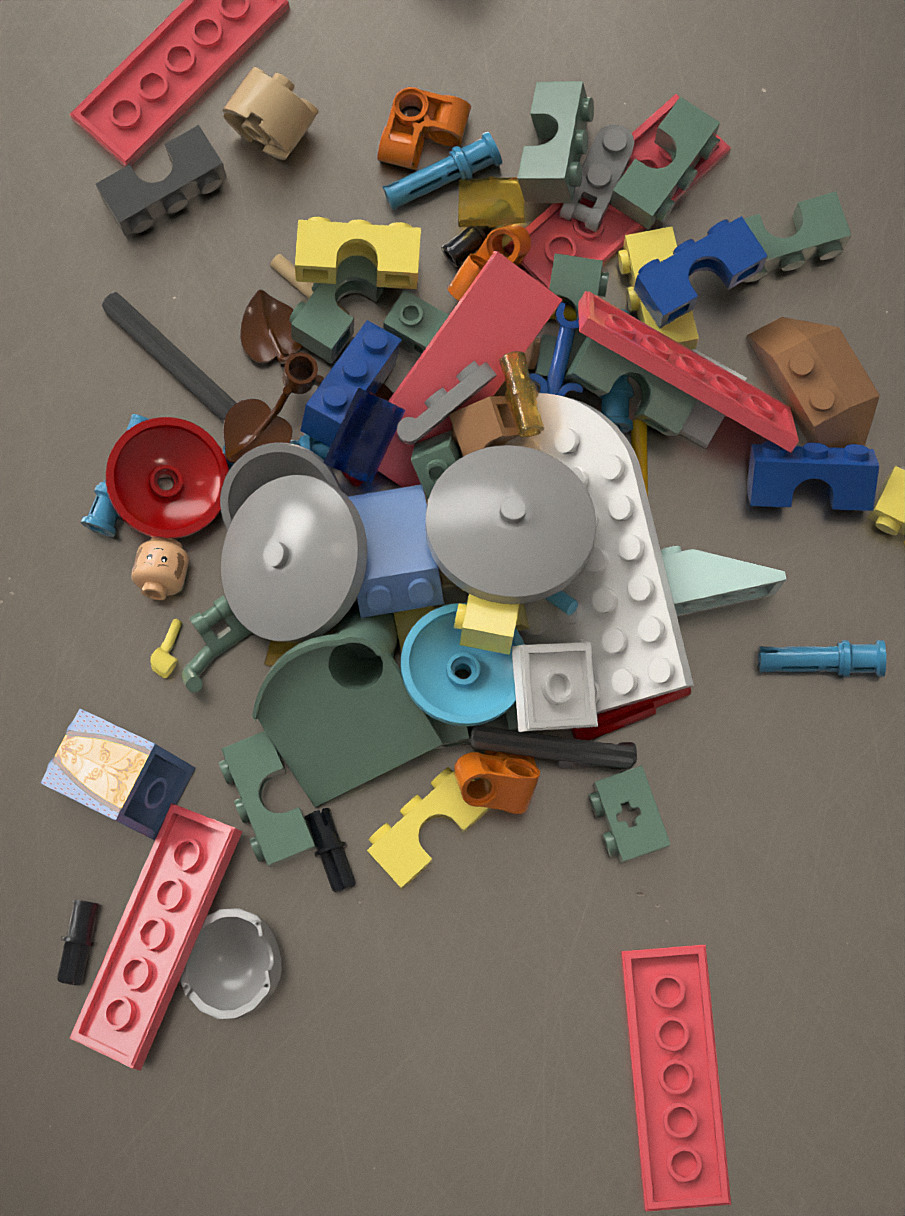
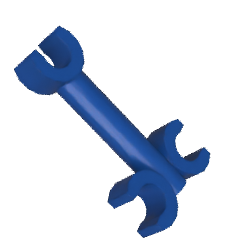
(559, 359)

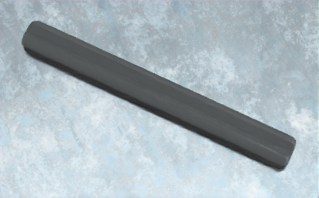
(168, 354)

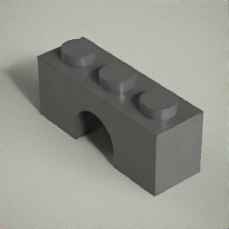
(139, 202)

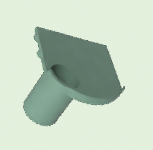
(343, 708)

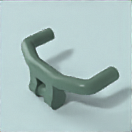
(216, 644)

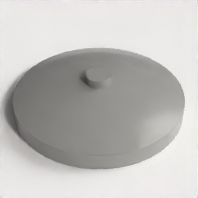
(510, 524)
(294, 559)

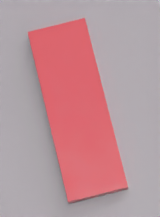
(171, 72)
(557, 235)
(494, 317)
(686, 370)
(155, 936)
(675, 1078)

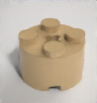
(269, 112)

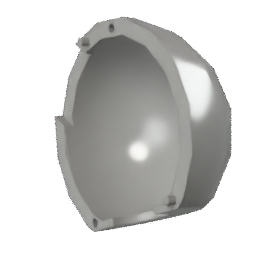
(232, 965)

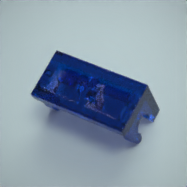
(364, 436)

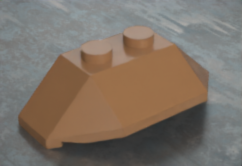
(818, 380)

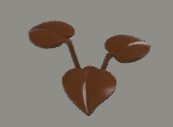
(264, 336)

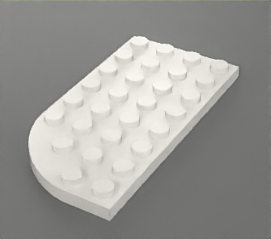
(624, 585)

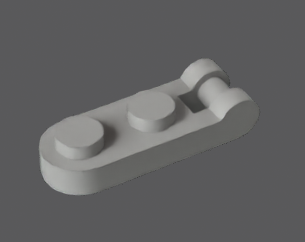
(600, 174)
(443, 403)

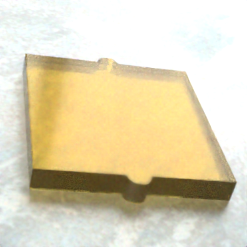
(490, 202)

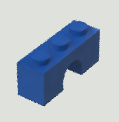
(727, 251)
(362, 365)
(847, 470)

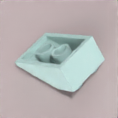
(711, 581)

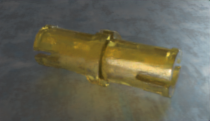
(521, 394)

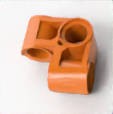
(440, 120)
(493, 242)
(505, 780)

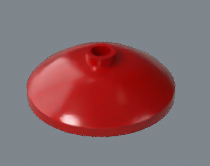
(172, 451)

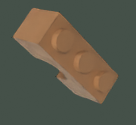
(484, 424)

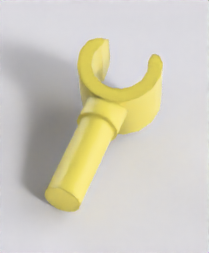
(161, 660)

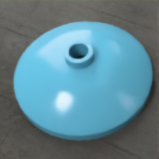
(429, 667)

